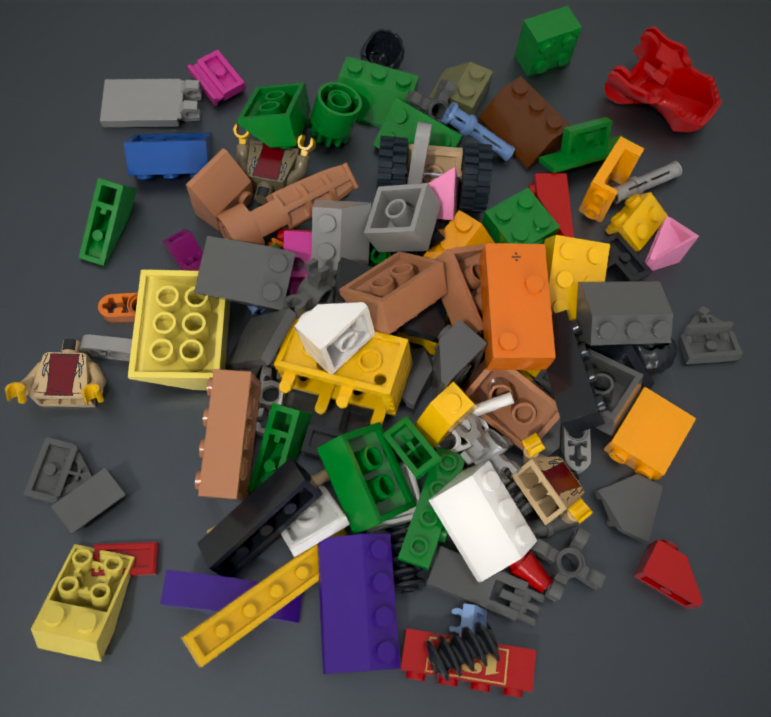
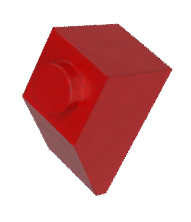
(669, 573)

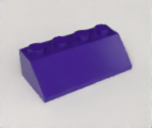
(357, 604)

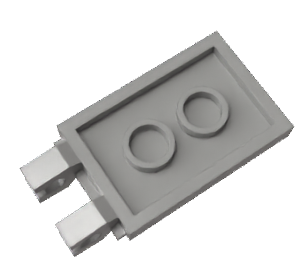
(149, 102)

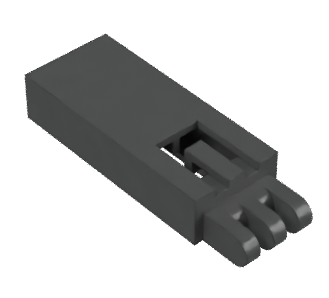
(454, 578)

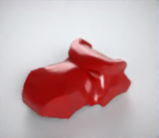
(666, 83)

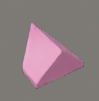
(446, 190)
(669, 244)

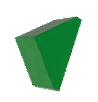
(412, 447)

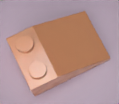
(533, 406)

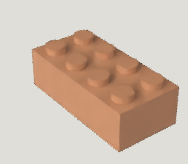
(229, 435)

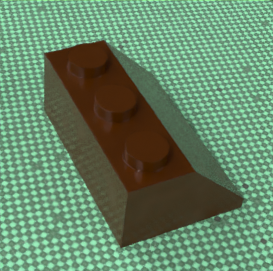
(524, 122)

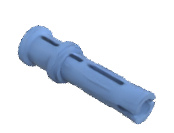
(466, 128)

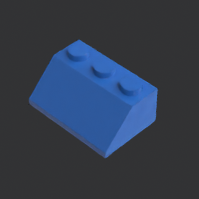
(167, 154)

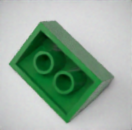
(376, 87)
(276, 114)
(366, 477)

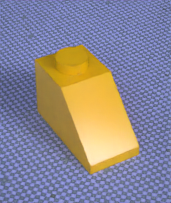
(445, 414)

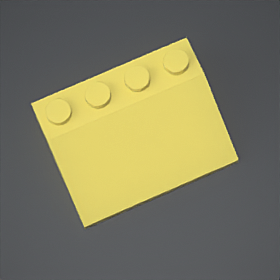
(177, 332)

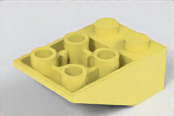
(82, 607)

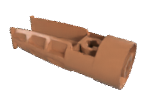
(286, 206)

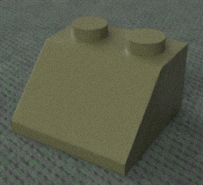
(471, 88)

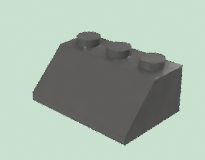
(623, 313)
(455, 357)

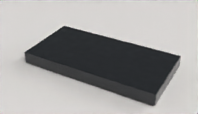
(425, 325)

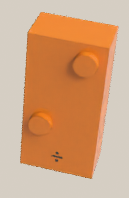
(516, 307)

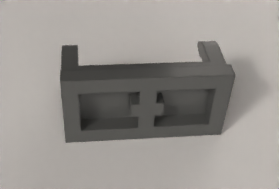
(89, 500)

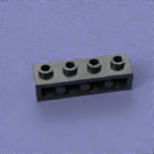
(572, 379)
(259, 519)

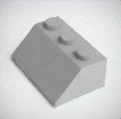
(339, 232)

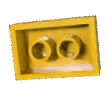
(572, 262)

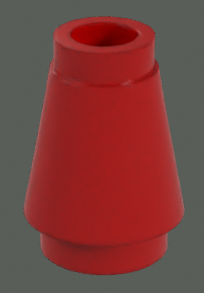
(531, 571)

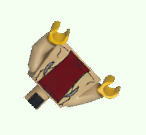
(61, 380)
(550, 485)

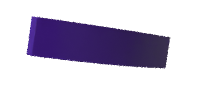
(214, 592)

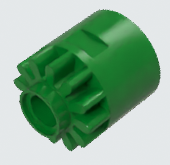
(334, 113)

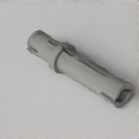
(668, 172)

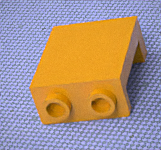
(617, 168)
(650, 435)

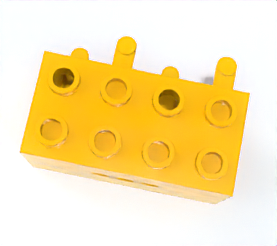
(376, 369)

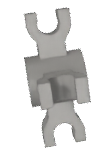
(487, 447)

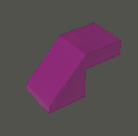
(184, 250)

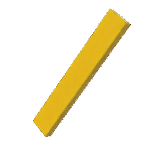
(253, 606)

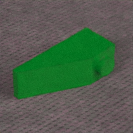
(106, 220)
(280, 441)

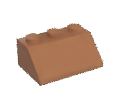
(463, 286)
(397, 289)

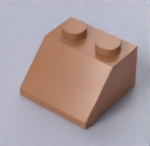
(219, 187)

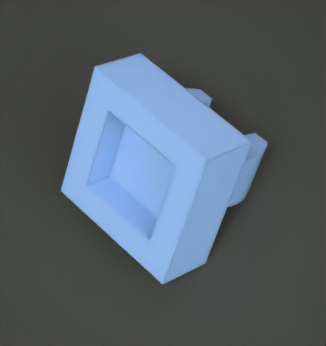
(470, 615)

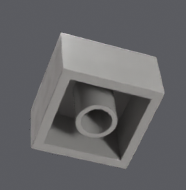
(402, 218)

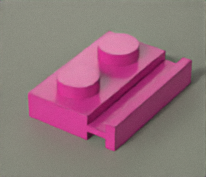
(216, 77)

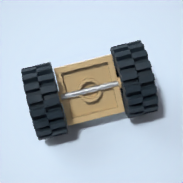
(471, 163)

